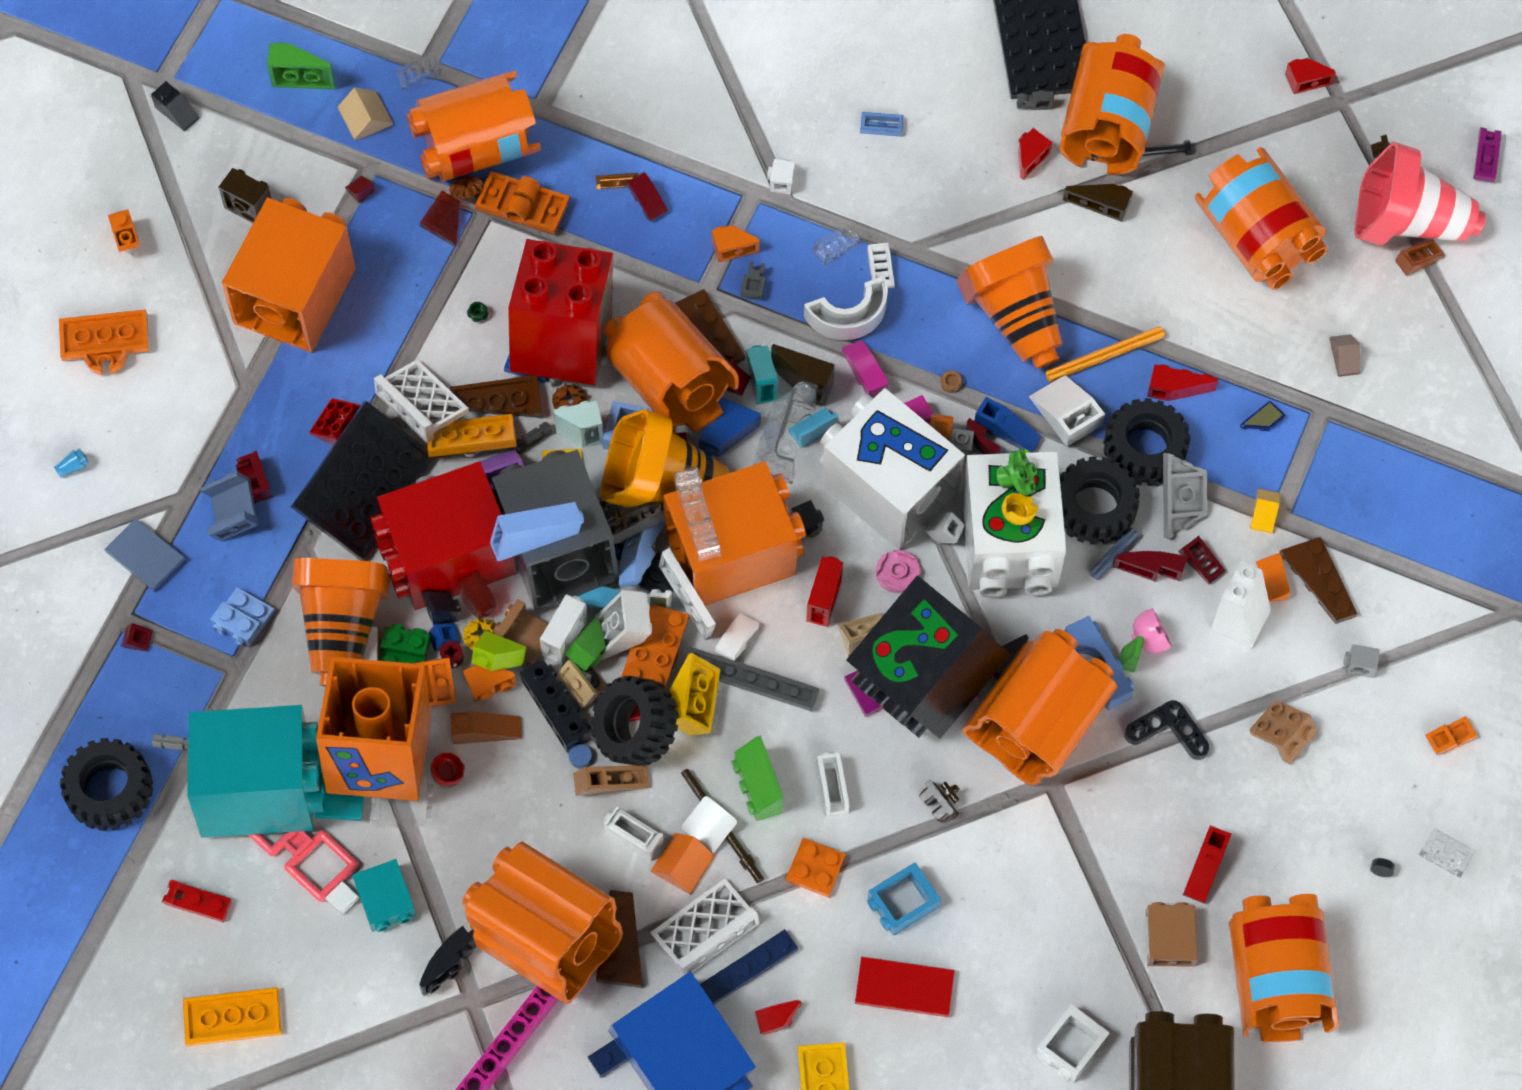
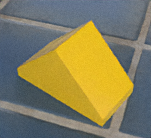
(1265, 511)

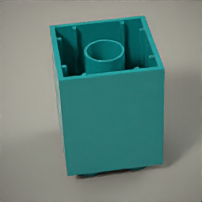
(253, 771)

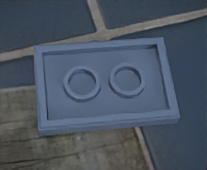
(144, 554)

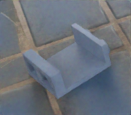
(231, 505)

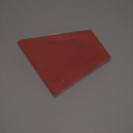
(443, 218)

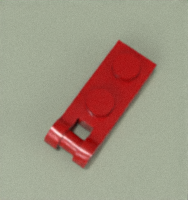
(197, 901)

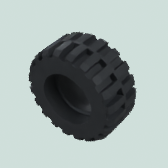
(1146, 416)
(1105, 476)
(613, 717)
(95, 759)

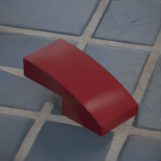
(647, 196)
(980, 441)

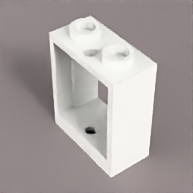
(563, 629)
(1084, 1024)

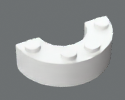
(850, 322)

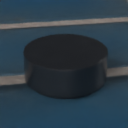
(1382, 867)

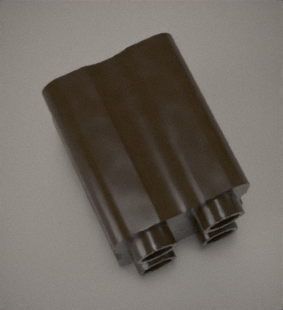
(1181, 1055)

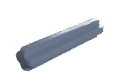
(1108, 559)

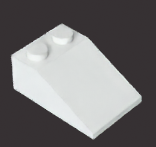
(624, 622)

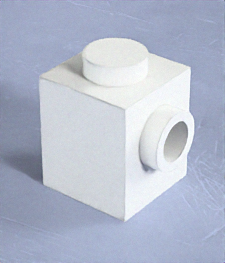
(781, 176)
(944, 527)

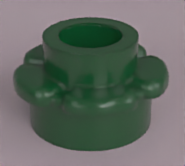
(475, 307)

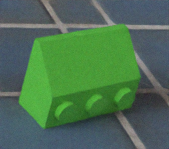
(758, 780)

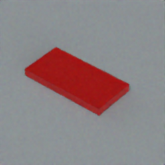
(904, 987)

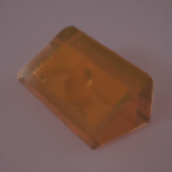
(613, 180)

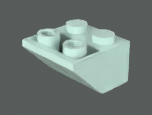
(580, 423)

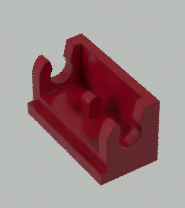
(251, 467)

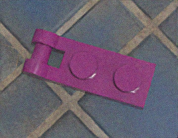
(1487, 155)

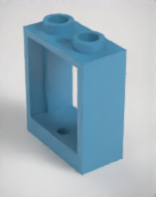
(922, 885)

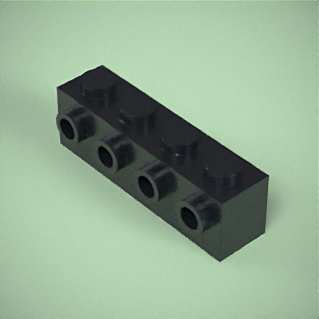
(555, 705)

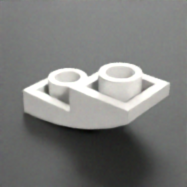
(736, 637)

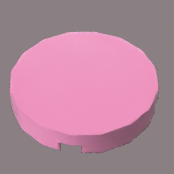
(897, 570)

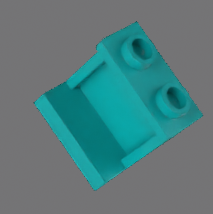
(384, 896)

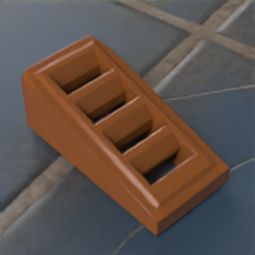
(1409, 264)

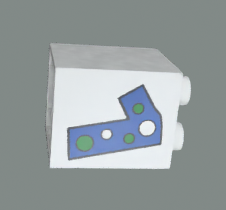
(890, 467)

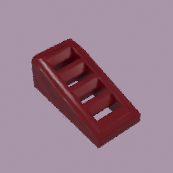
(1208, 556)

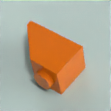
(733, 243)

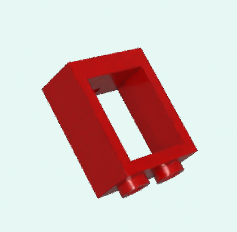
(824, 591)

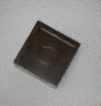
(243, 194)

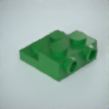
(404, 645)

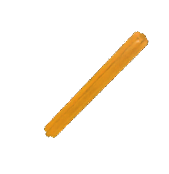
(1105, 354)

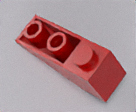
(1175, 384)
(1207, 864)

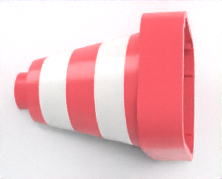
(1410, 201)

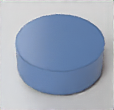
(580, 756)

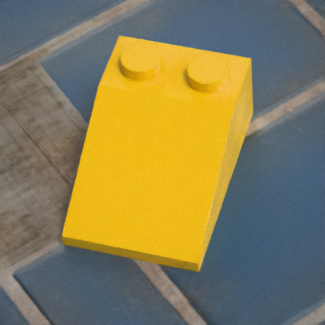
(695, 695)

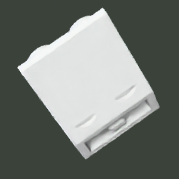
(1068, 410)

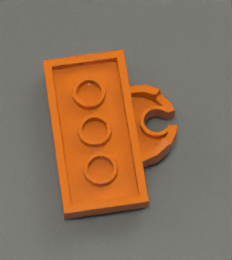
(104, 338)

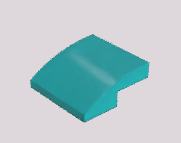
(341, 806)

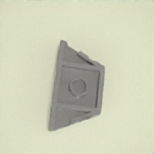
(1182, 494)

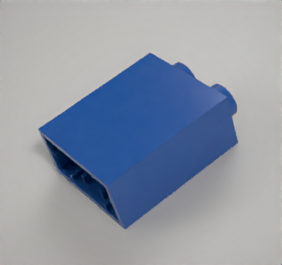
(682, 1042)

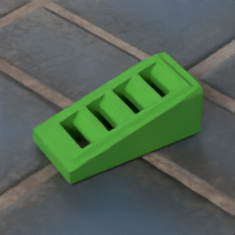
(1130, 654)

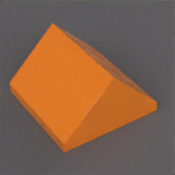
(683, 862)

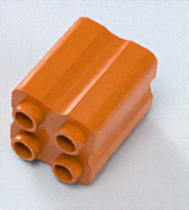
(1041, 706)
(542, 921)

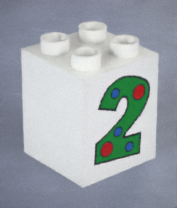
(1009, 554)

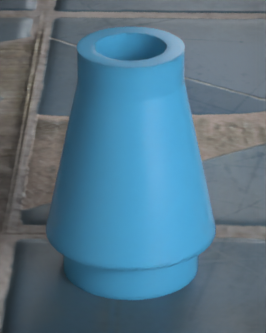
(71, 463)

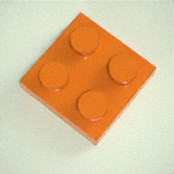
(815, 867)

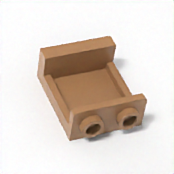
(1171, 934)

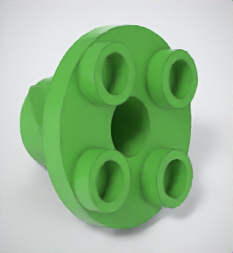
(1018, 473)

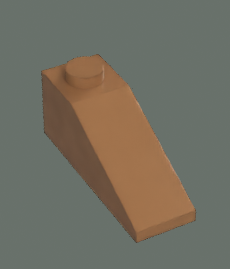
(610, 779)

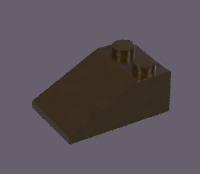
(799, 367)

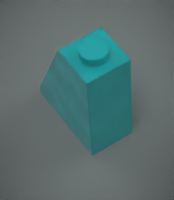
(762, 374)

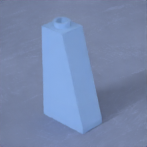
(534, 528)

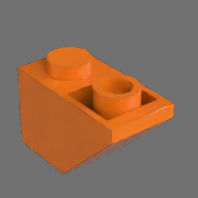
(123, 230)
(485, 683)

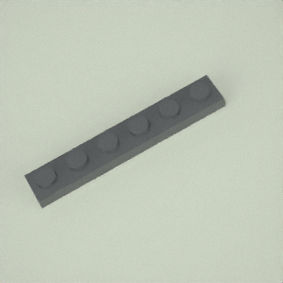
(761, 681)

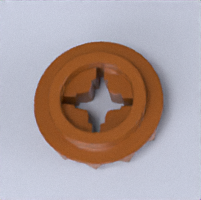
(466, 187)
(561, 393)

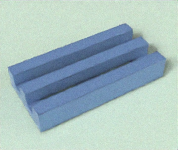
(881, 127)

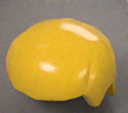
(1019, 509)

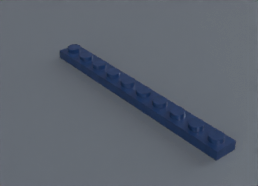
(716, 987)

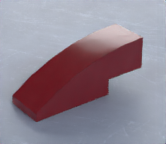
(1151, 563)

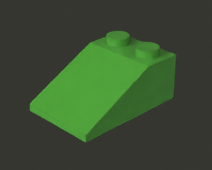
(297, 68)

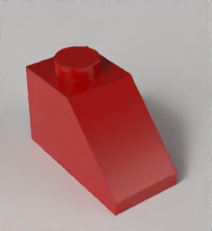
(1308, 75)
(1032, 151)

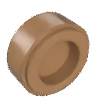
(951, 381)

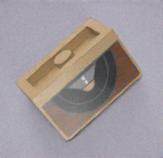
(581, 684)

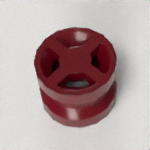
(455, 659)

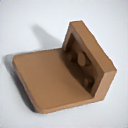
(522, 629)
(1286, 729)

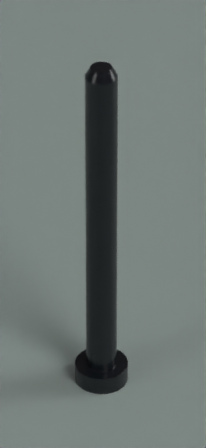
(1166, 149)

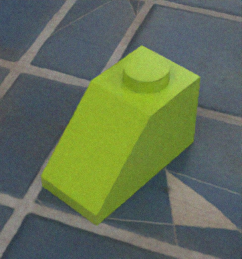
(497, 652)

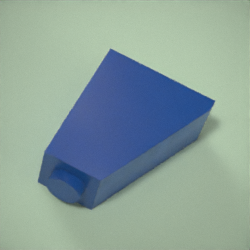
(728, 428)

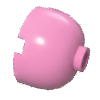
(1155, 637)

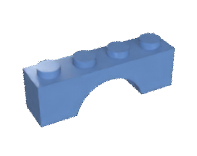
(1091, 643)

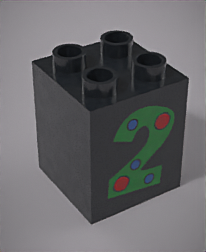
(925, 660)

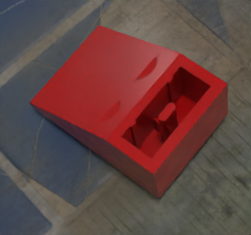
(334, 420)

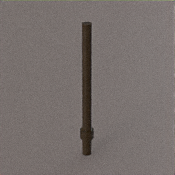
(746, 860)

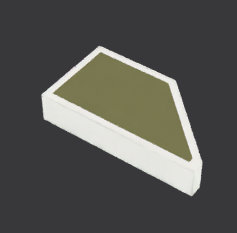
(661, 599)

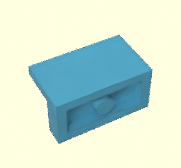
(813, 427)

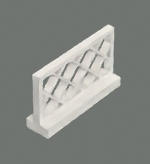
(407, 407)
(713, 944)

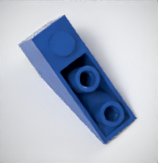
(1006, 425)

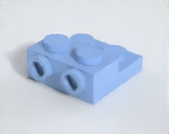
(241, 617)

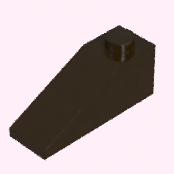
(1101, 198)

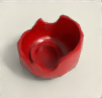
(447, 769)

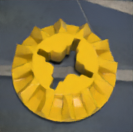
(472, 629)

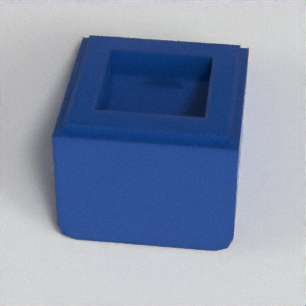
(443, 633)

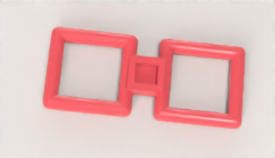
(300, 845)

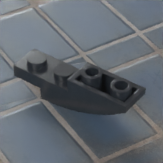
(446, 960)

